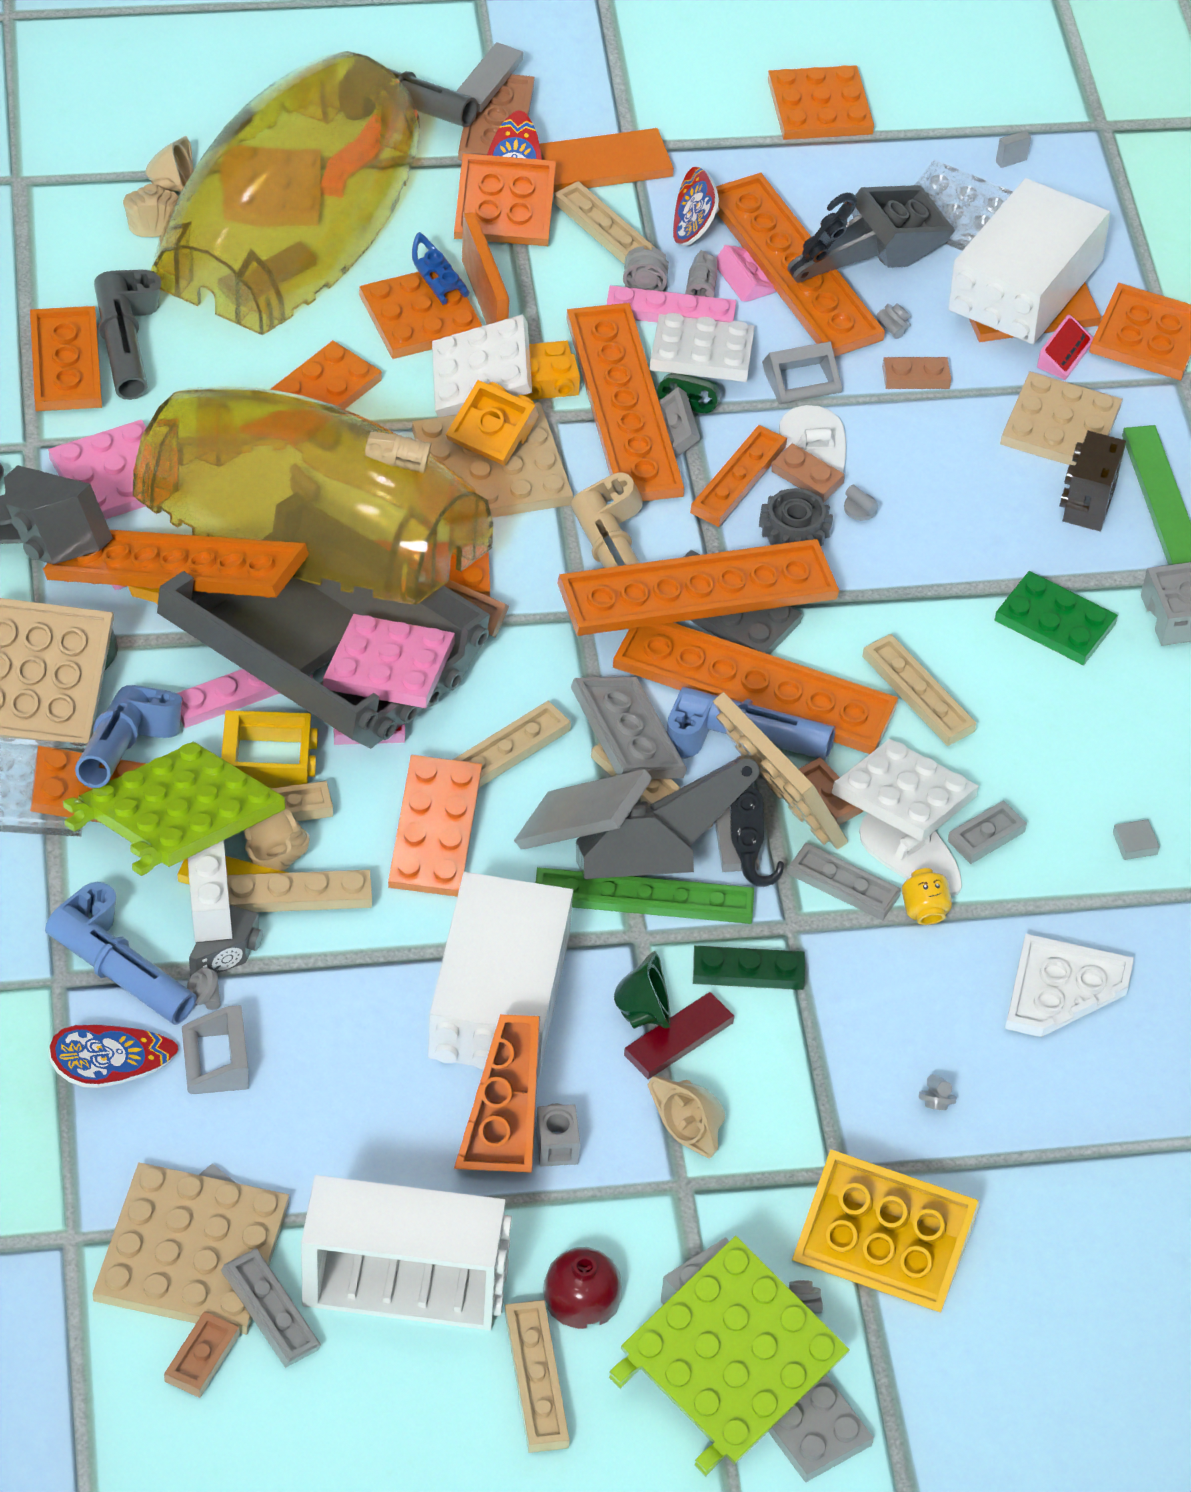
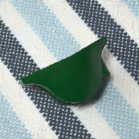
(644, 995)

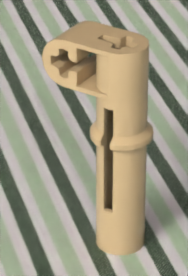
(603, 520)

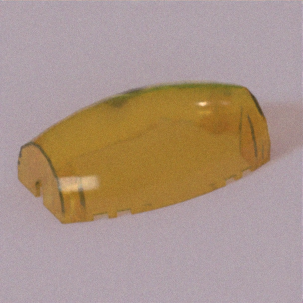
(291, 191)
(299, 473)

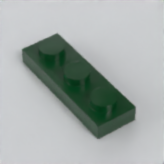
(748, 967)

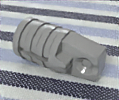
(702, 275)

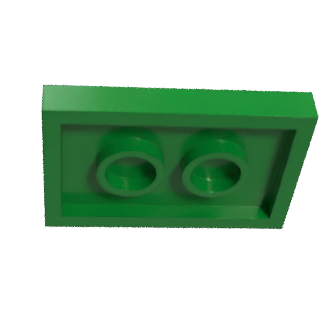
(1056, 618)

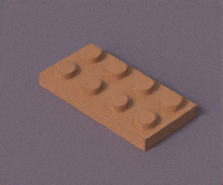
(512, 96)

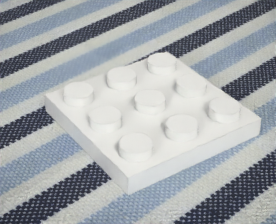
(702, 347)
(486, 354)
(905, 789)

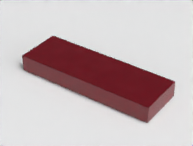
(686, 1032)

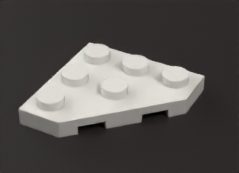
(1063, 983)

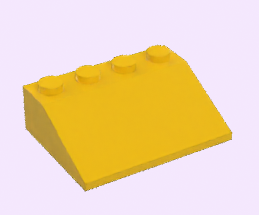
(886, 1230)

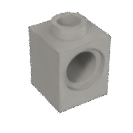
(557, 1148)

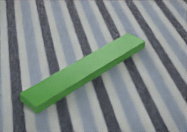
(1160, 492)
(655, 896)

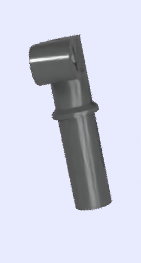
(438, 100)
(119, 299)

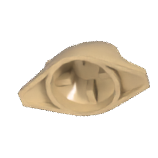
(171, 165)
(688, 1113)

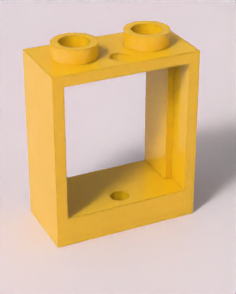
(271, 727)

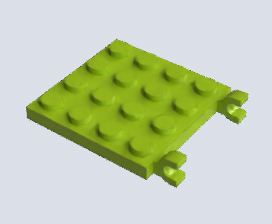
(176, 805)
(732, 1352)

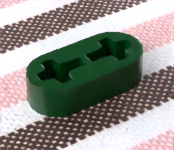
(692, 386)

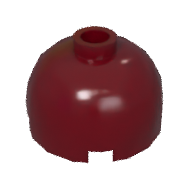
(582, 1288)

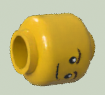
(927, 896)

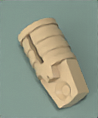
(398, 451)

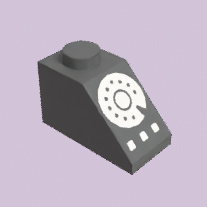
(229, 953)

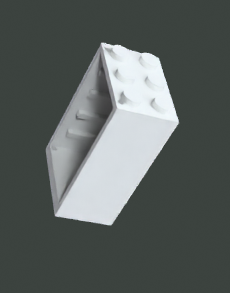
(1028, 260)
(498, 960)
(405, 1252)

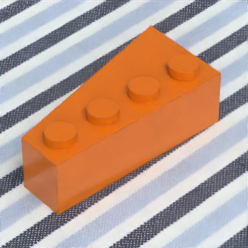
(504, 1107)

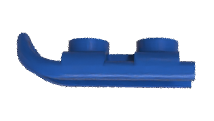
(436, 262)

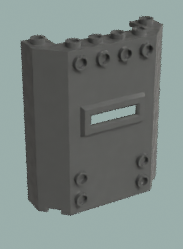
(299, 633)

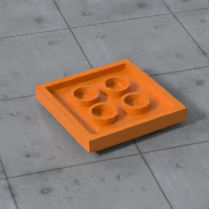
(820, 102)
(508, 197)
(412, 315)
(1145, 332)

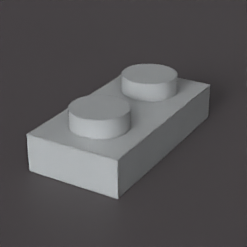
(679, 420)
(987, 832)

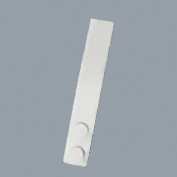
(210, 894)

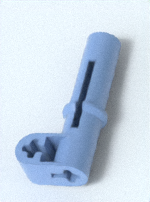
(131, 713)
(782, 729)
(112, 954)

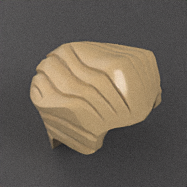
(148, 210)
(276, 841)

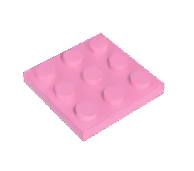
(105, 463)
(390, 660)

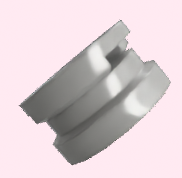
(645, 269)

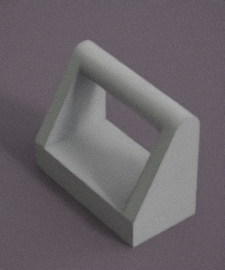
(801, 357)
(229, 1077)

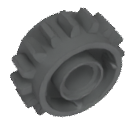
(795, 517)

